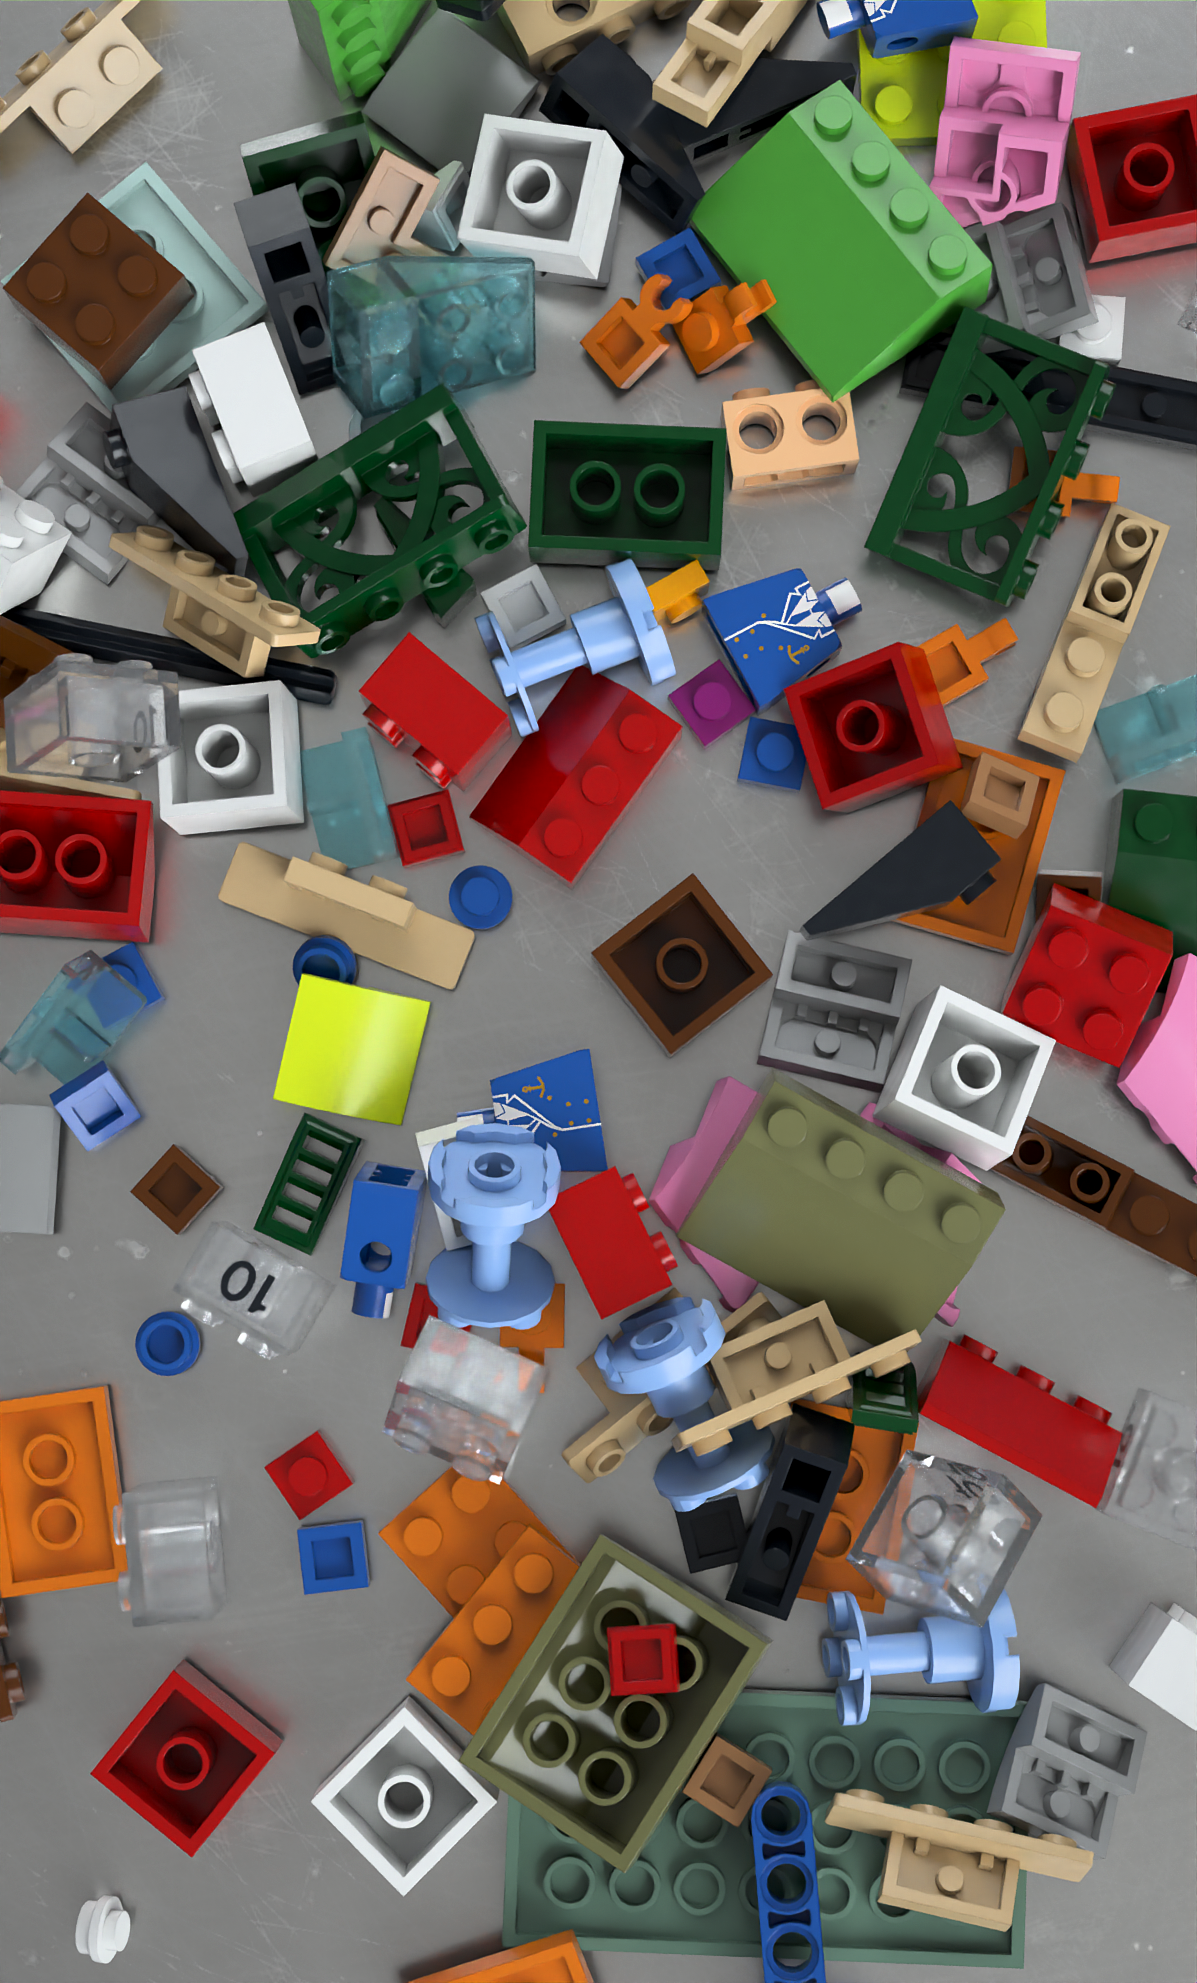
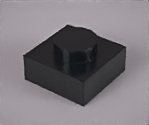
(712, 1533)

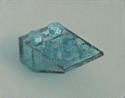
(429, 322)

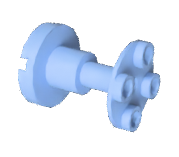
(599, 637)
(493, 1185)
(666, 1358)
(939, 1649)

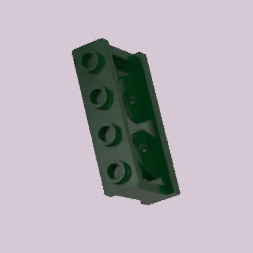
(969, 372)
(403, 441)

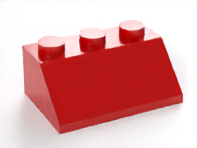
(577, 774)
(76, 866)
(1020, 1418)

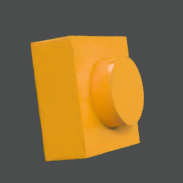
(679, 593)

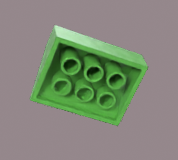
(355, 39)
(844, 239)

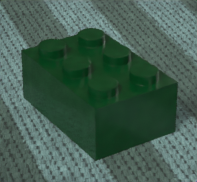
(626, 494)

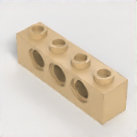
(550, 42)

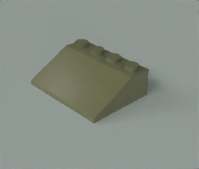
(840, 1213)
(600, 1760)

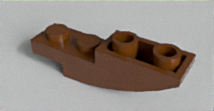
(1104, 1194)

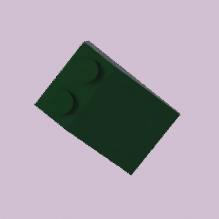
(323, 162)
(1155, 864)

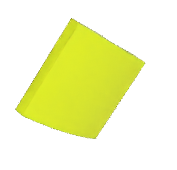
(351, 1049)

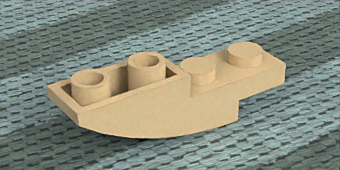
(718, 52)
(1093, 632)

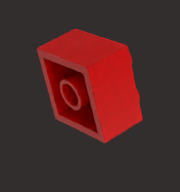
(1135, 178)
(435, 713)
(873, 728)
(1087, 974)
(611, 1242)
(187, 1758)

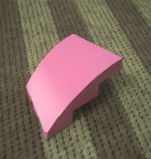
(1003, 128)
(1162, 1064)
(686, 1172)

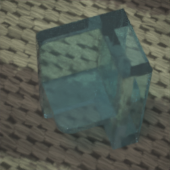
(1150, 729)
(348, 801)
(75, 1020)

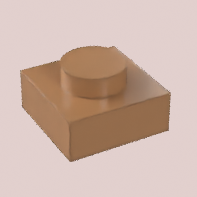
(999, 795)
(727, 1779)

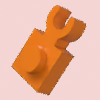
(629, 335)

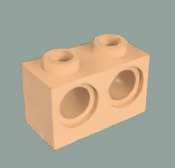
(793, 452)

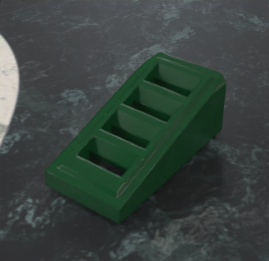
(445, 600)
(333, 1136)
(884, 1401)

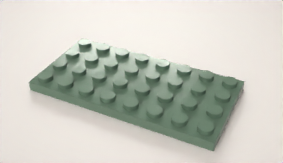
(698, 1875)

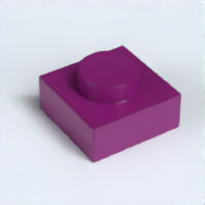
(711, 704)

